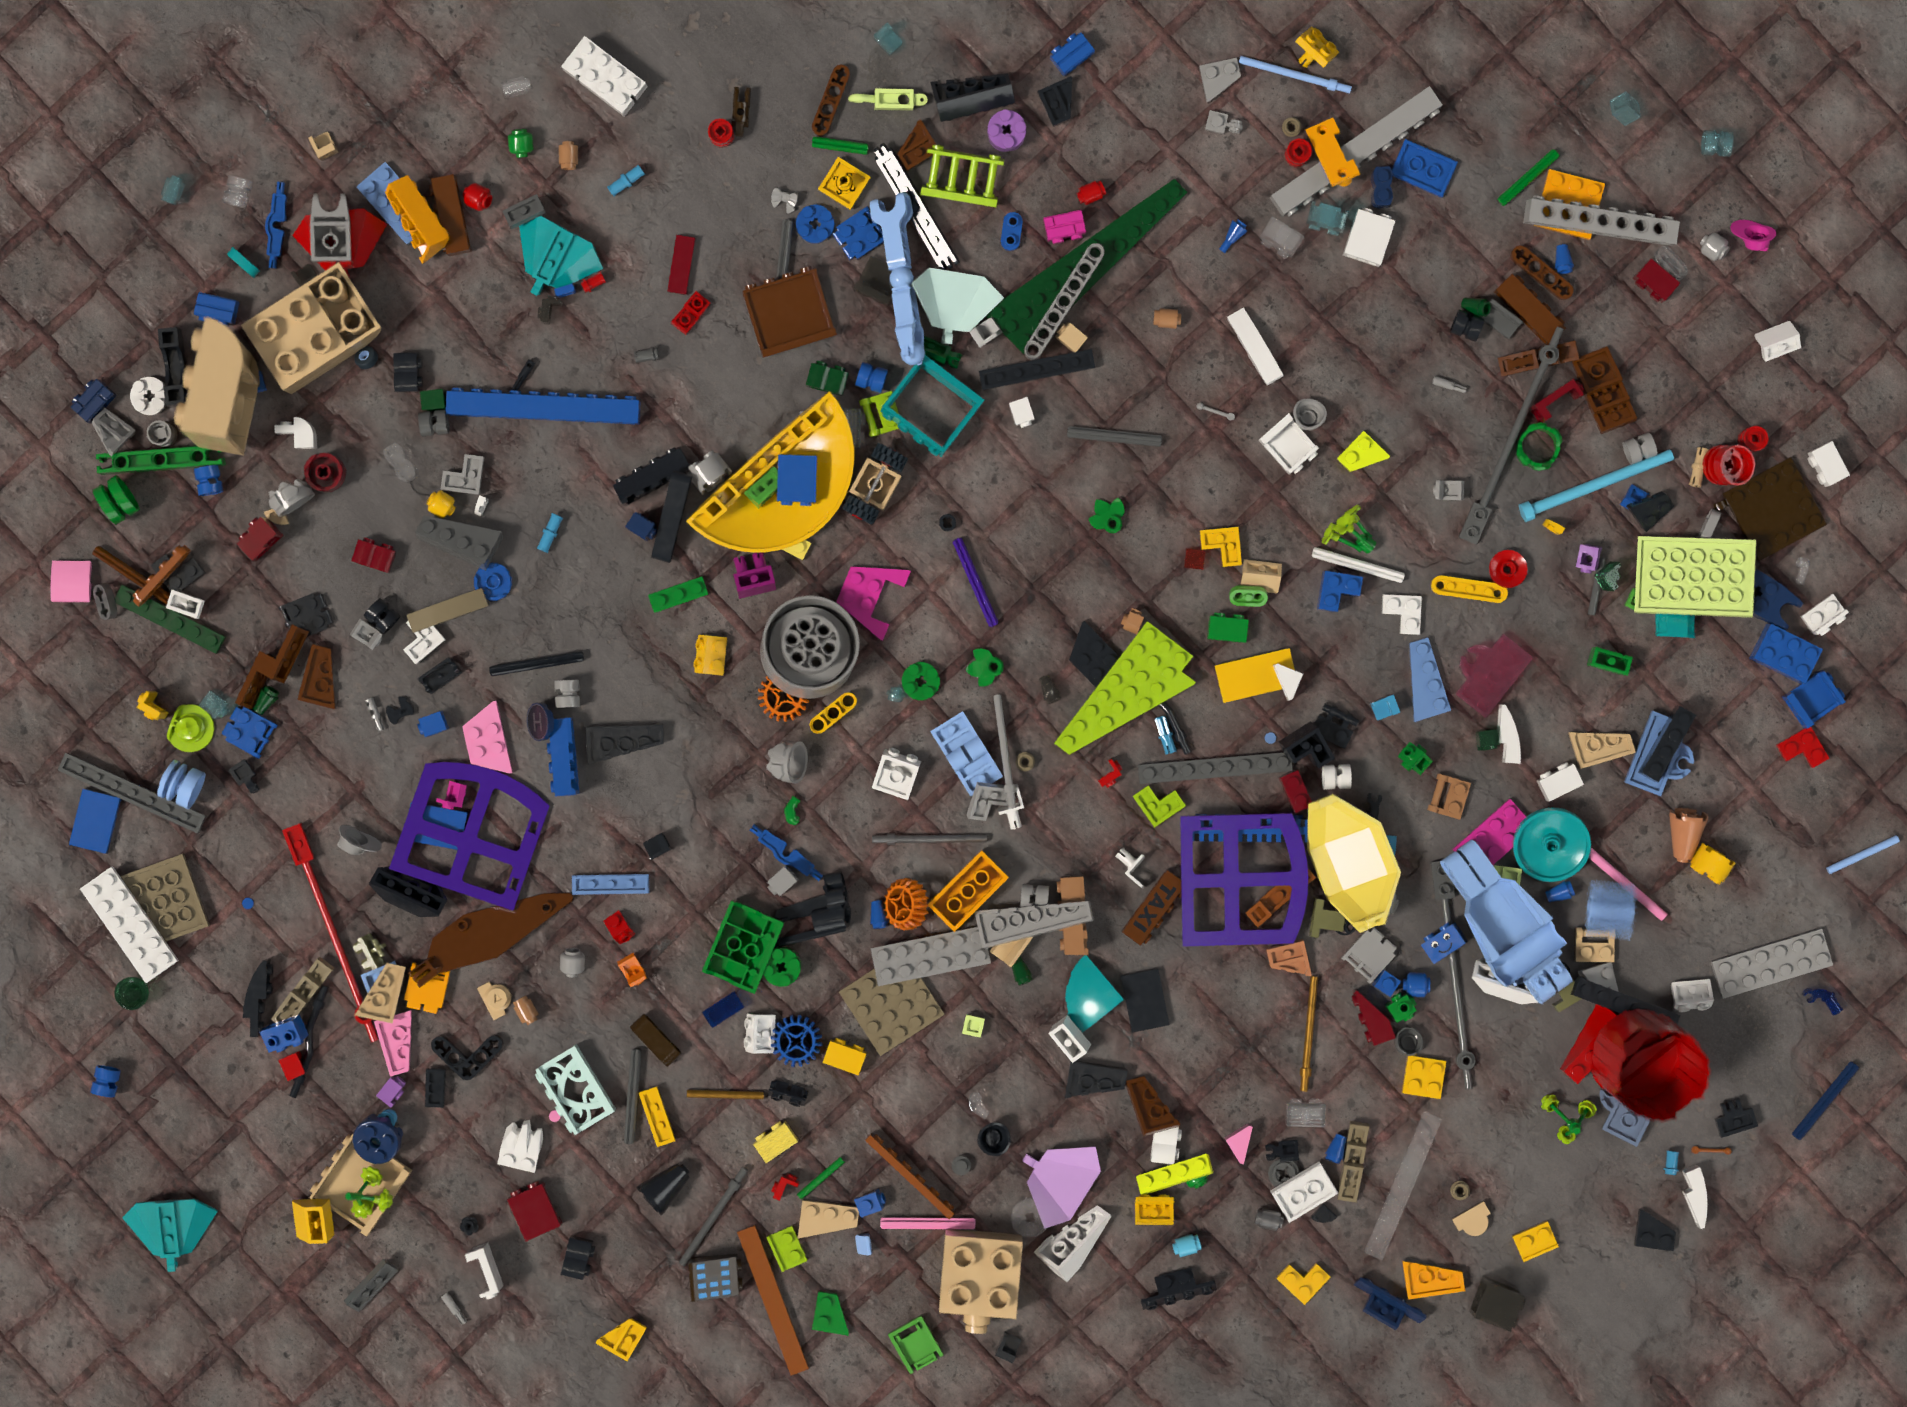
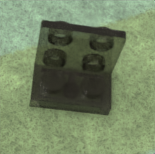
(875, 282)

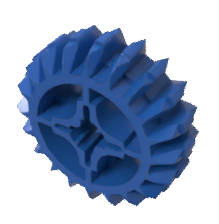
(789, 1034)

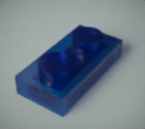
(723, 1009)

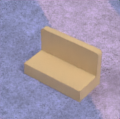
(1261, 574)
(1010, 951)

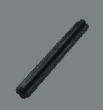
(536, 663)

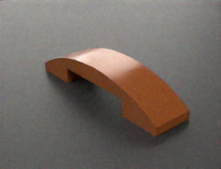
(1271, 902)

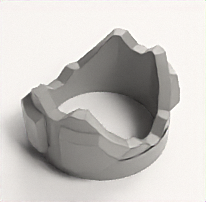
(290, 497)
(788, 761)

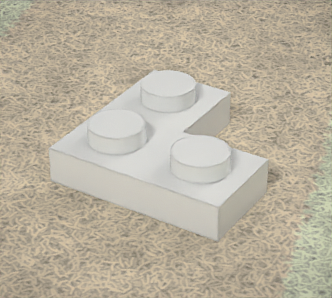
(1408, 607)
(426, 642)

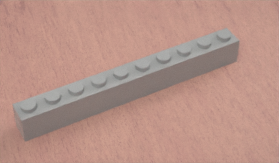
(1359, 149)

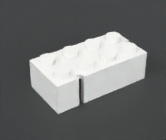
(604, 76)

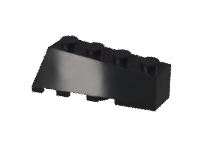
(972, 96)
(651, 477)

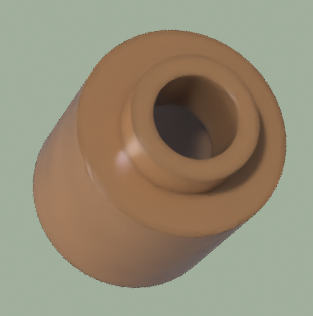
(568, 155)
(1167, 318)
(525, 1010)

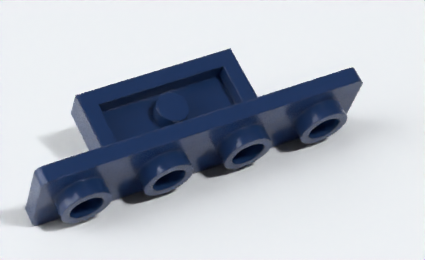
(1387, 1307)

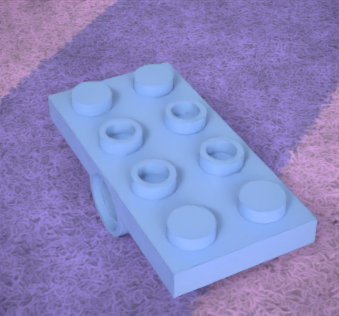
(966, 752)

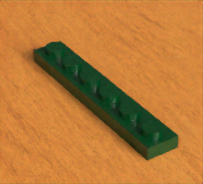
(171, 620)

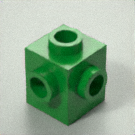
(1414, 758)
(1401, 1014)

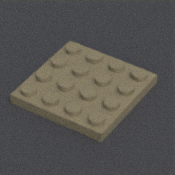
(168, 897)
(891, 1010)

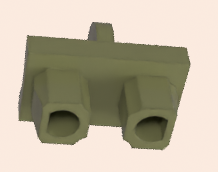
(372, 951)

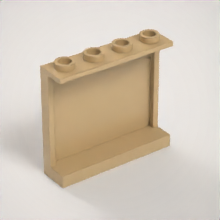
(345, 1178)

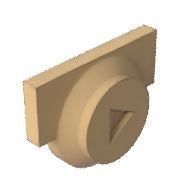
(496, 998)
(1474, 1220)

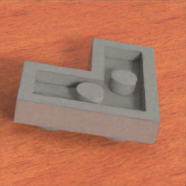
(469, 480)
(983, 797)

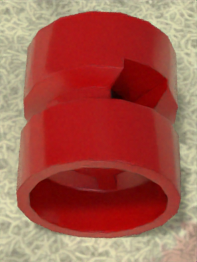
(721, 133)
(1298, 152)
(1753, 438)

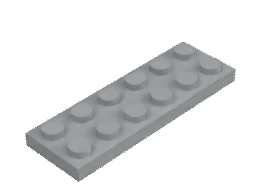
(929, 956)
(1771, 963)

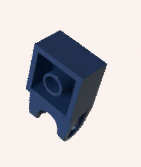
(1770, 599)

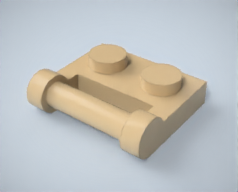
(1593, 950)

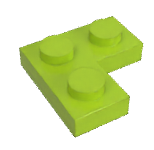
(1158, 810)

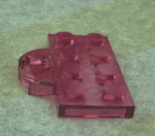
(1491, 673)

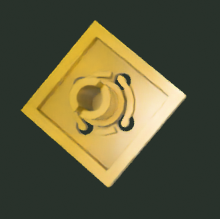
(1316, 48)
(844, 183)

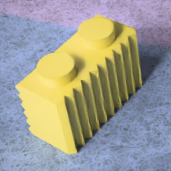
(775, 1141)

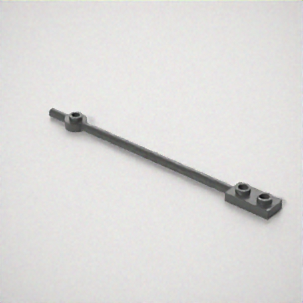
(1480, 513)
(1444, 891)

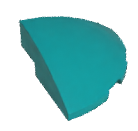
(1089, 994)

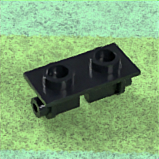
(794, 1097)

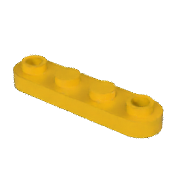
(1468, 589)

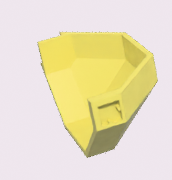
(1352, 861)

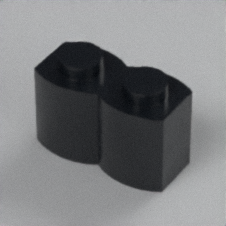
(407, 372)
(577, 1257)

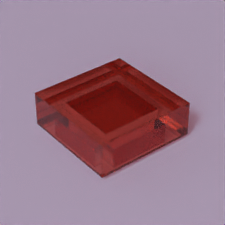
(1194, 559)

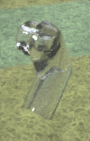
(1803, 564)
(975, 1105)

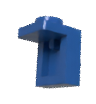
(870, 1203)

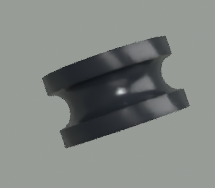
(953, 522)

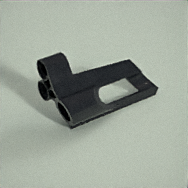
(829, 911)

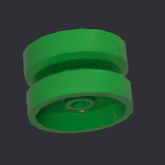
(116, 500)

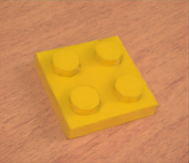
(1424, 1076)

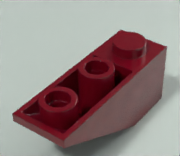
(1377, 1025)

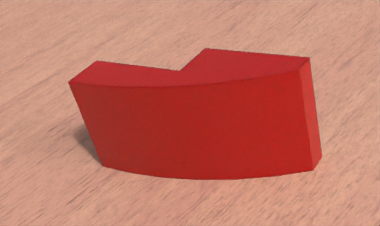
(690, 313)

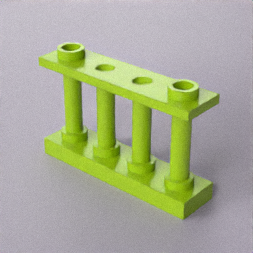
(950, 191)

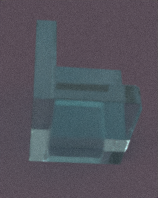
(887, 39)
(1625, 108)

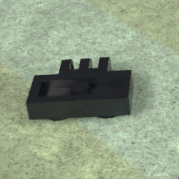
(1735, 1119)

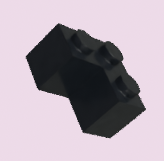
(1307, 741)

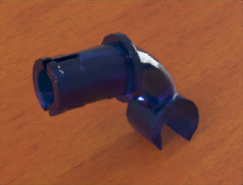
(1826, 996)

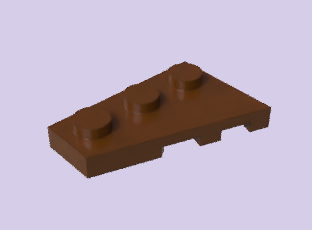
(318, 678)
(1149, 1109)

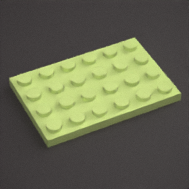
(1695, 576)

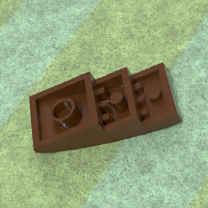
(1604, 390)

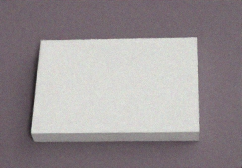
(1304, 1192)

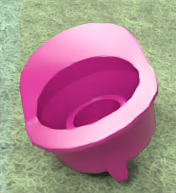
(1754, 235)

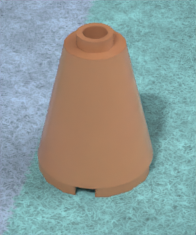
(1686, 832)

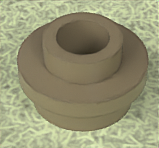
(1293, 121)
(1025, 767)
(1464, 1194)

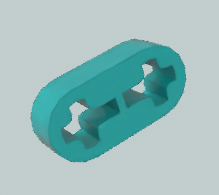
(243, 262)

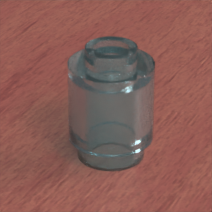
(172, 190)

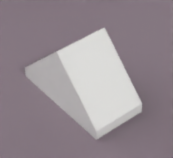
(185, 604)
(1288, 679)

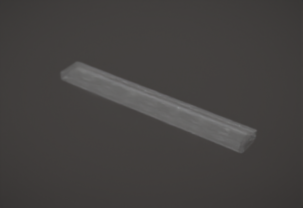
(1402, 1185)

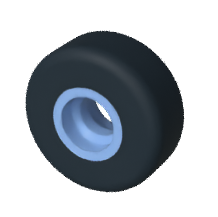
(369, 361)

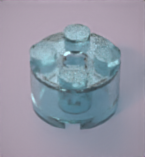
(1327, 217)

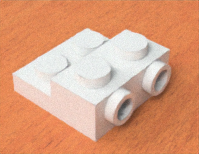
(896, 773)

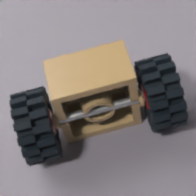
(875, 484)

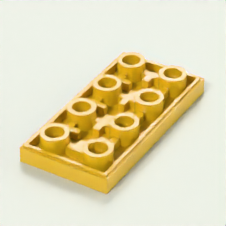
(1251, 675)

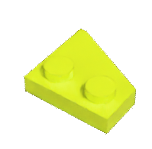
(1362, 453)

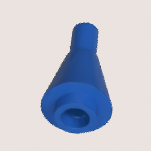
(1235, 231)

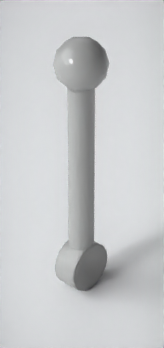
(1230, 416)

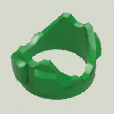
(1523, 458)

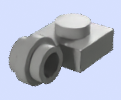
(1218, 121)

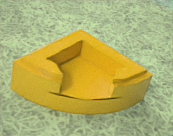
(1554, 527)

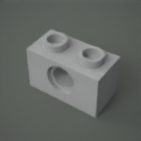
(782, 881)

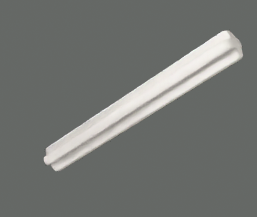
(1358, 565)

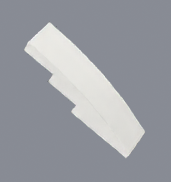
(1255, 346)

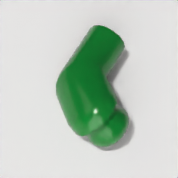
(790, 813)

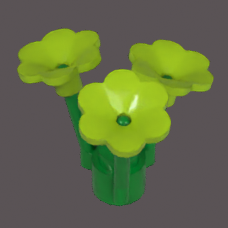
(1344, 524)

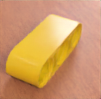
(823, 715)

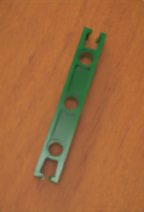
(147, 460)

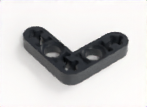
(463, 1060)

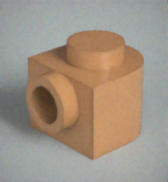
(1132, 621)

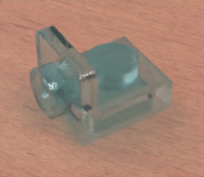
(214, 705)

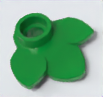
(1105, 513)
(981, 667)

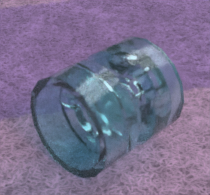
(1717, 143)

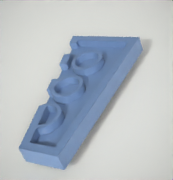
(1427, 687)

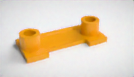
(1330, 153)

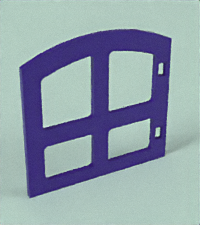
(468, 841)
(1232, 880)

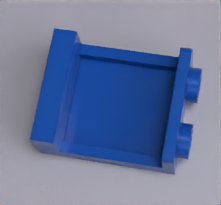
(796, 479)
(1814, 698)

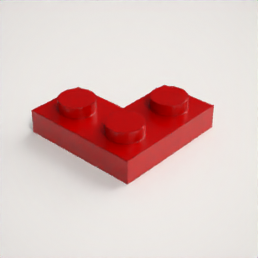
(1803, 742)

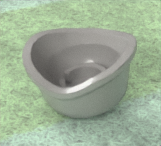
(1309, 414)

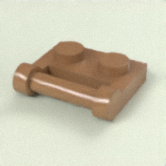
(1454, 799)

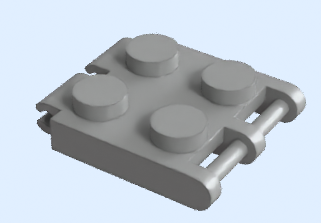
(1370, 954)

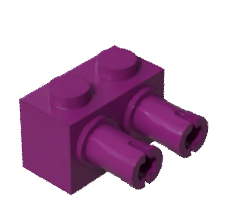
(756, 580)

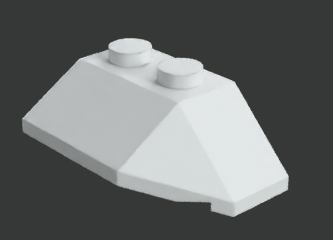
(1489, 984)

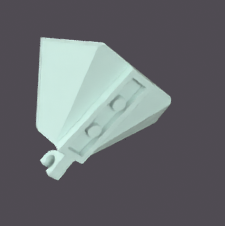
(955, 300)

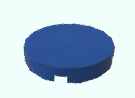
(495, 581)

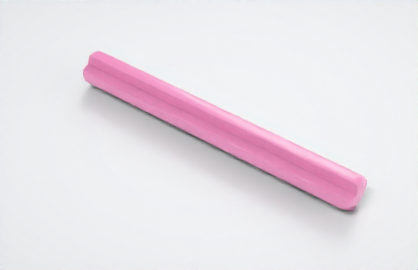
(926, 1223)

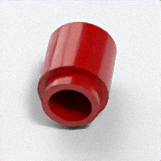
(1091, 192)

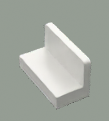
(1778, 340)

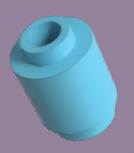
(1186, 1245)

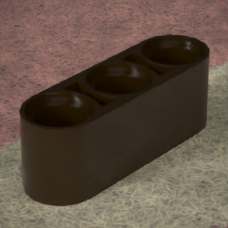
(655, 1040)

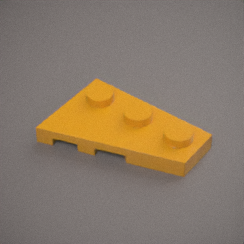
(1430, 1280)

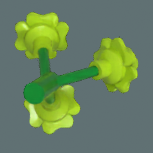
(362, 1204)

